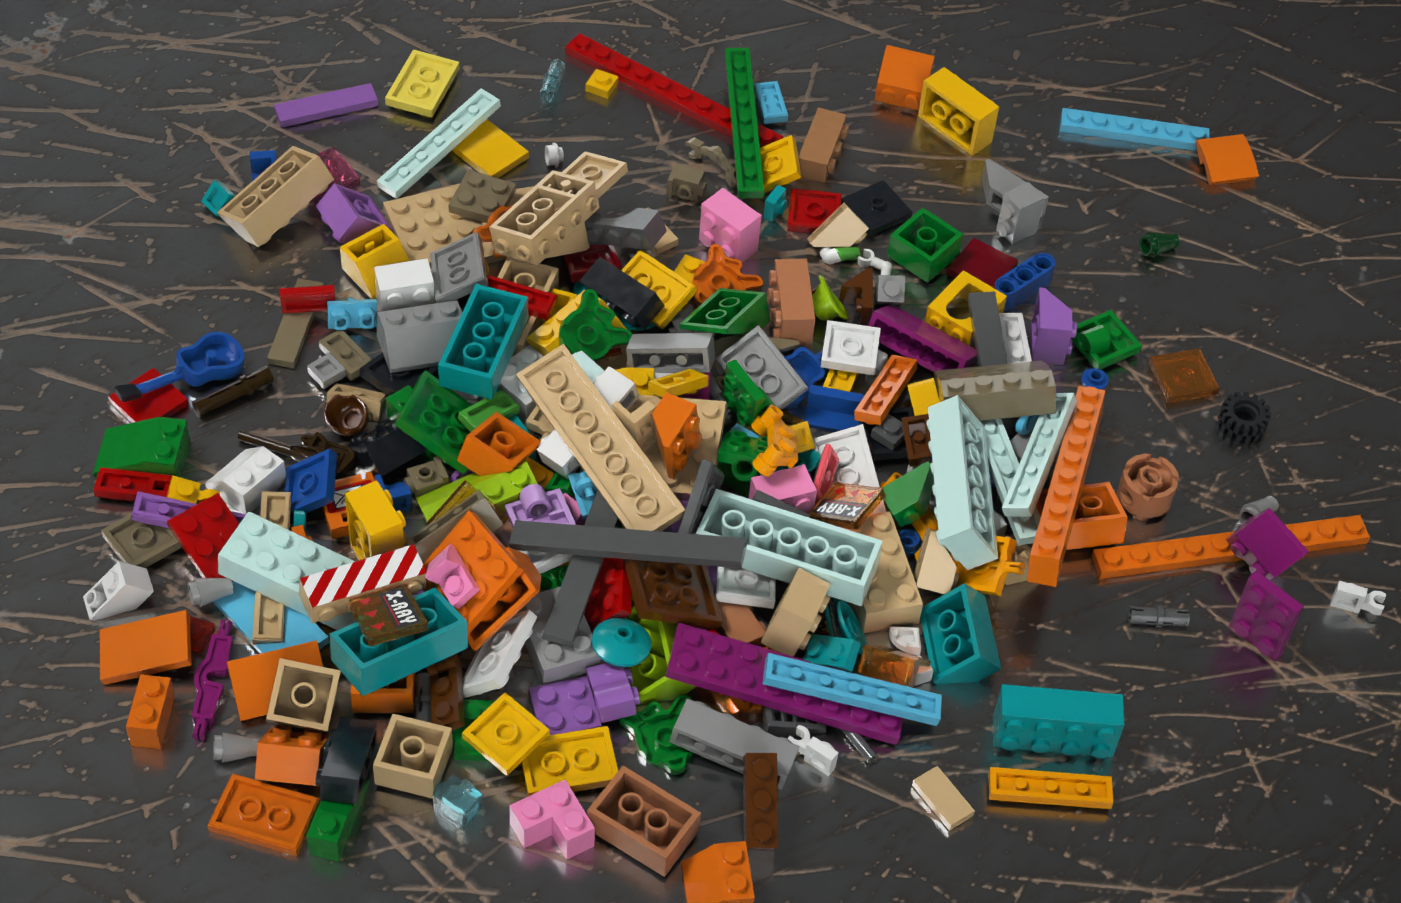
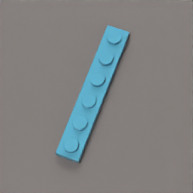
(1131, 129)
(852, 689)

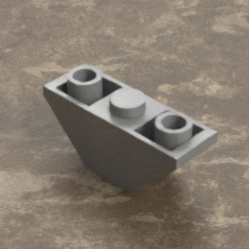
(997, 181)

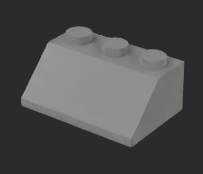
(416, 335)

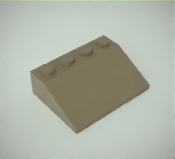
(1001, 389)

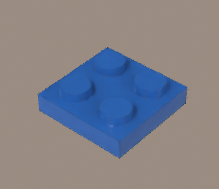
(312, 482)

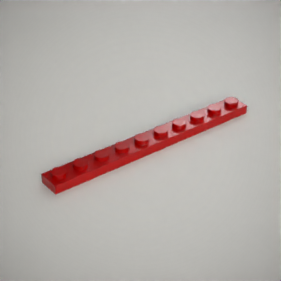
(659, 87)

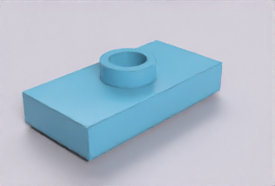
(770, 102)

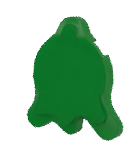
(591, 329)
(652, 735)

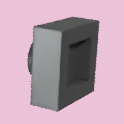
(889, 432)

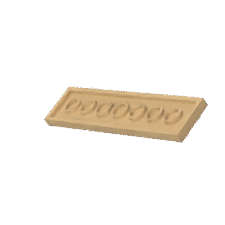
(600, 442)

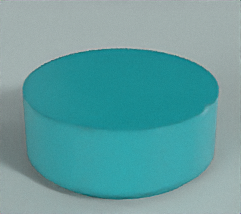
(299, 518)

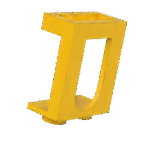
(960, 286)

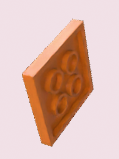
(486, 560)

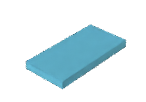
(297, 626)

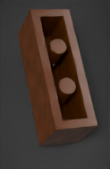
(760, 801)

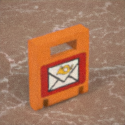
(337, 510)

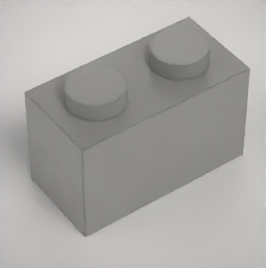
(1020, 213)

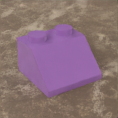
(349, 213)
(1051, 329)

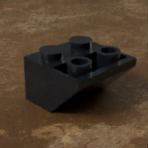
(384, 448)

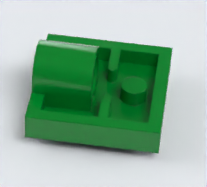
(1105, 340)
(743, 395)
(740, 447)

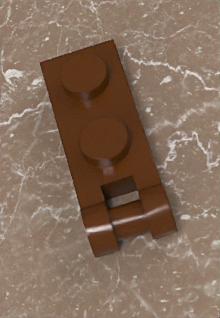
(447, 693)

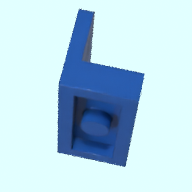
(831, 408)

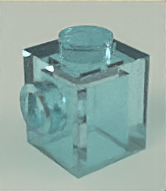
(457, 801)

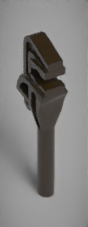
(310, 446)

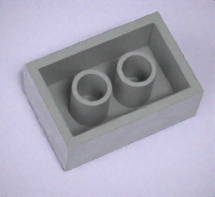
(553, 660)

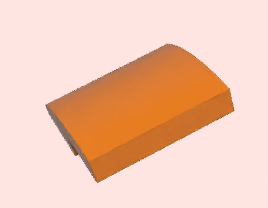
(1227, 159)

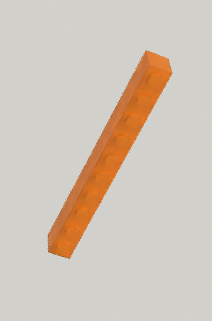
(1066, 488)

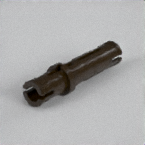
(243, 386)

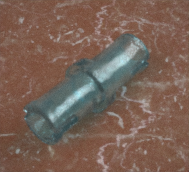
(552, 81)

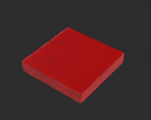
(810, 209)
(157, 403)

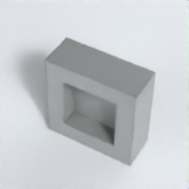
(326, 370)

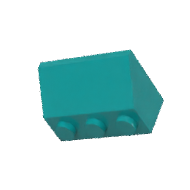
(960, 637)

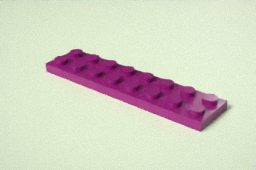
(738, 671)

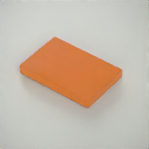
(145, 647)
(255, 676)
(264, 814)

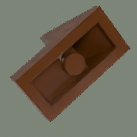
(859, 292)
(916, 439)

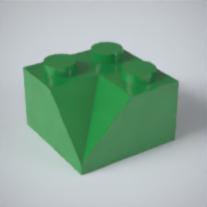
(925, 244)

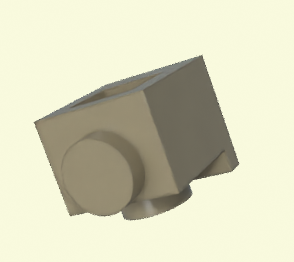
(686, 183)
(426, 477)

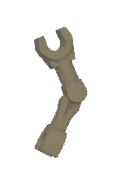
(714, 153)

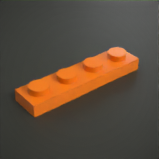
(885, 390)

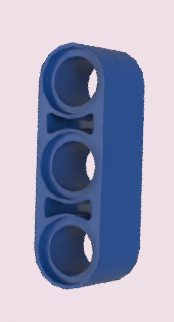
(1026, 279)

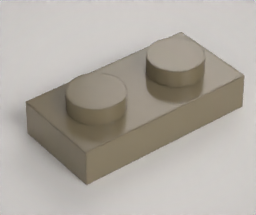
(345, 352)

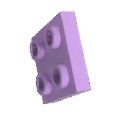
(540, 506)

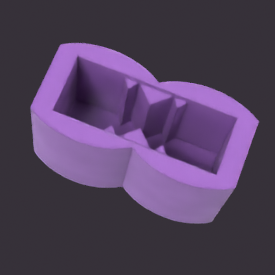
(612, 691)

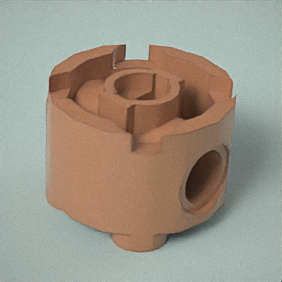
(1147, 486)

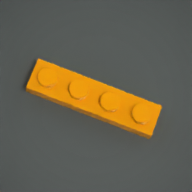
(1050, 788)

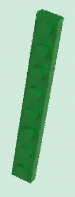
(744, 123)

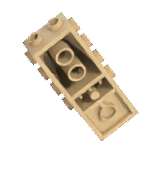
(554, 212)

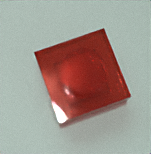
(200, 633)

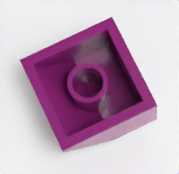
(1266, 544)

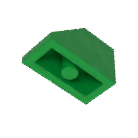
(910, 494)

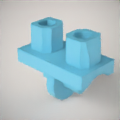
(352, 314)
(584, 492)

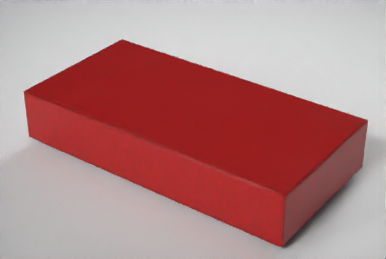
(306, 298)

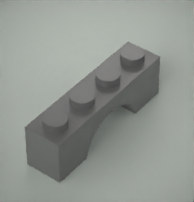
(634, 230)

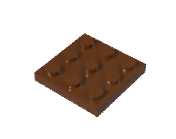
(673, 593)

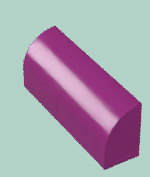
(921, 341)

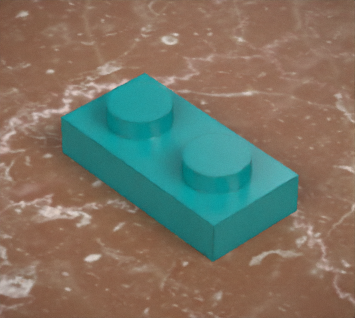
(832, 652)

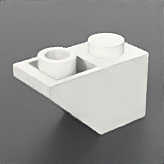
(118, 591)

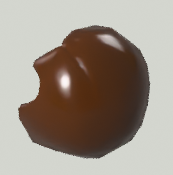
(346, 415)

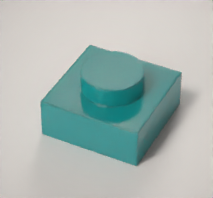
(217, 197)
(775, 203)

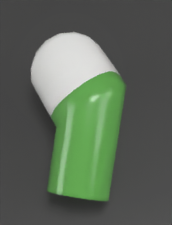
(840, 254)

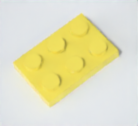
(422, 83)

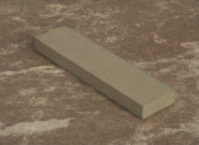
(291, 334)

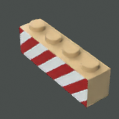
(329, 591)

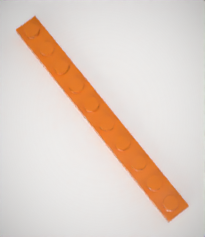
(1215, 548)

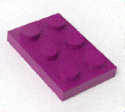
(1266, 616)

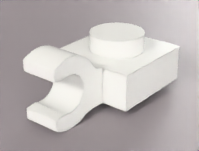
(1354, 598)
(816, 752)

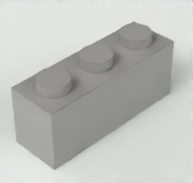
(672, 352)

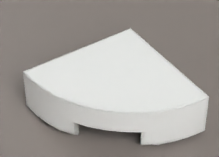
(906, 639)

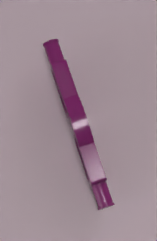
(209, 692)

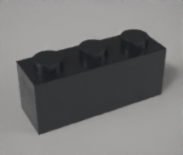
(623, 293)
(347, 760)

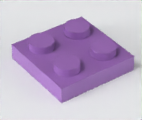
(565, 705)

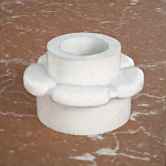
(553, 155)

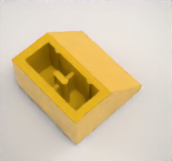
(368, 251)

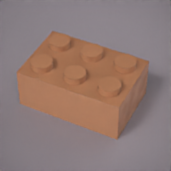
(791, 301)
(644, 820)

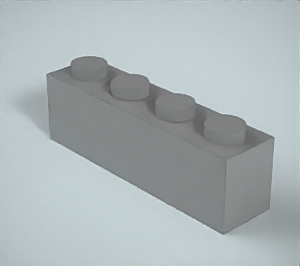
(728, 739)

